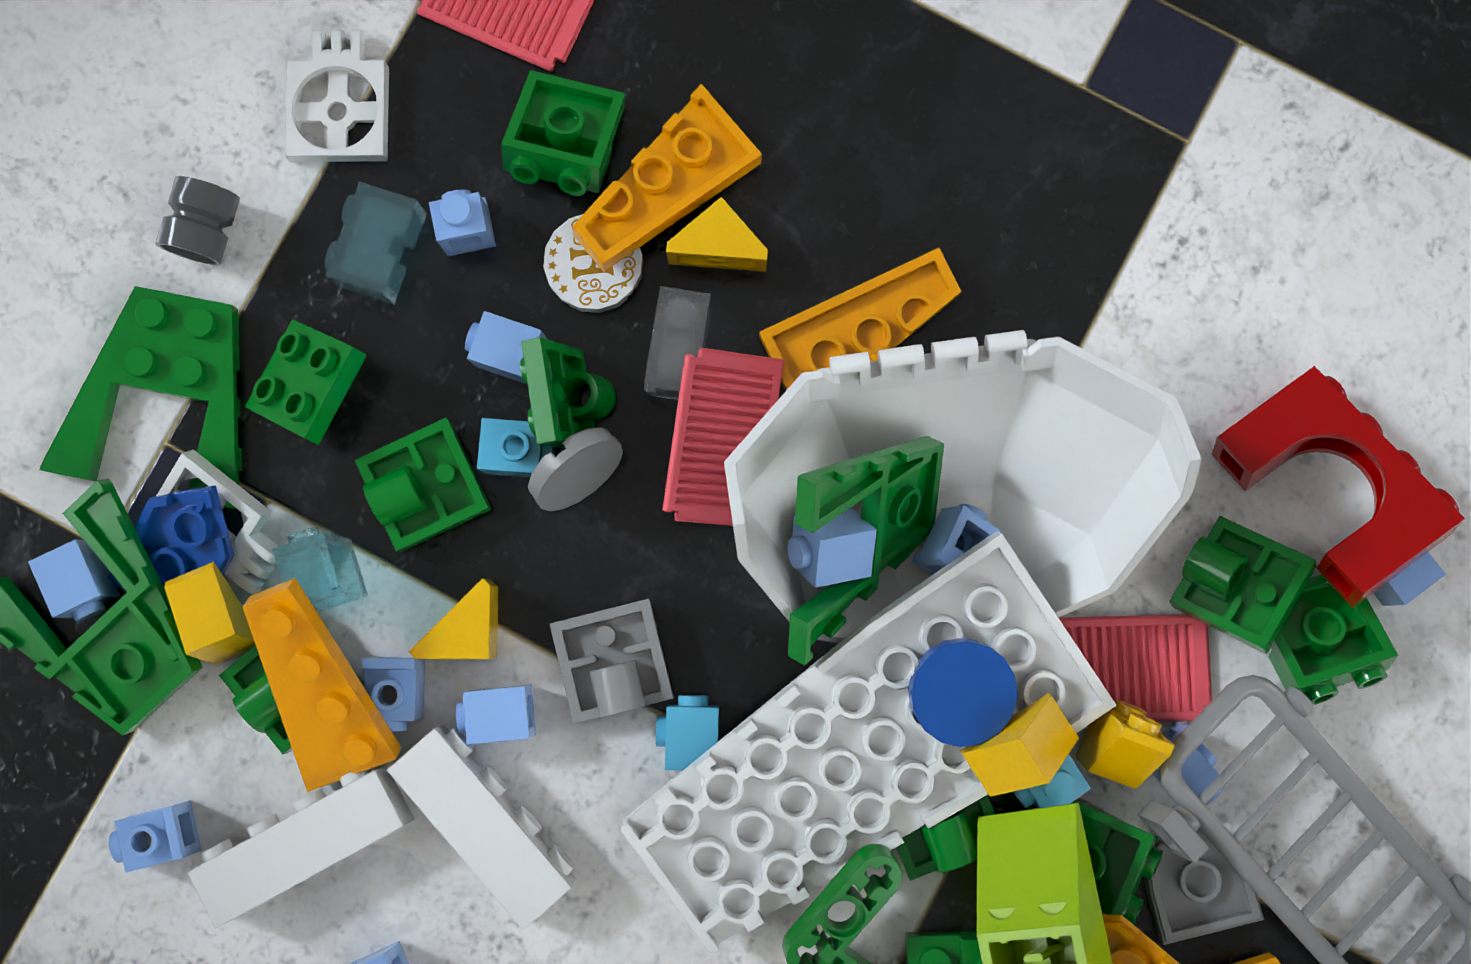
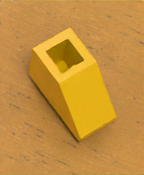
(1124, 745)

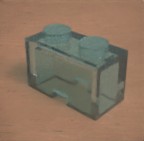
(373, 241)
(323, 567)

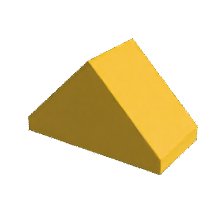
(717, 241)
(208, 615)
(466, 630)
(1025, 750)

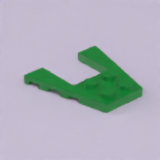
(167, 348)
(897, 499)
(130, 654)

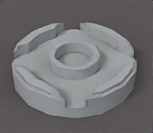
(576, 471)

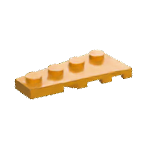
(680, 170)
(863, 318)
(317, 693)

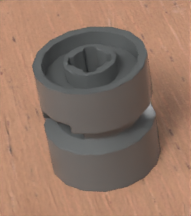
(197, 220)

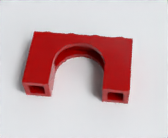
(1318, 417)

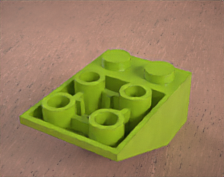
(1038, 889)

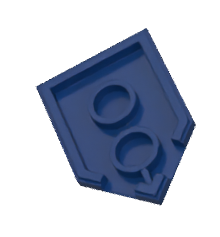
(184, 533)

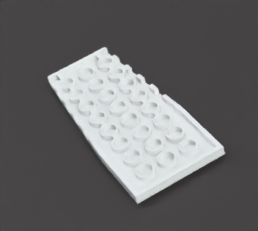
(843, 755)

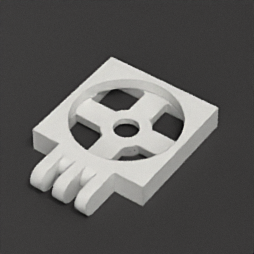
(338, 66)
(250, 546)

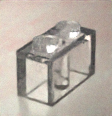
(678, 330)

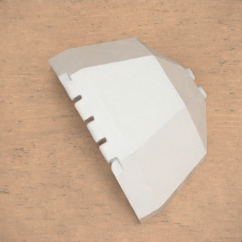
(1034, 433)

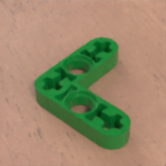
(878, 891)

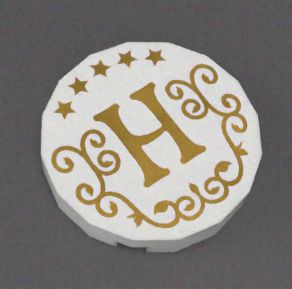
(580, 280)

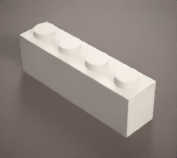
(484, 825)
(299, 846)

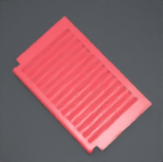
(523, 28)
(716, 409)
(1149, 661)

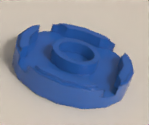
(962, 692)

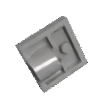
(611, 661)

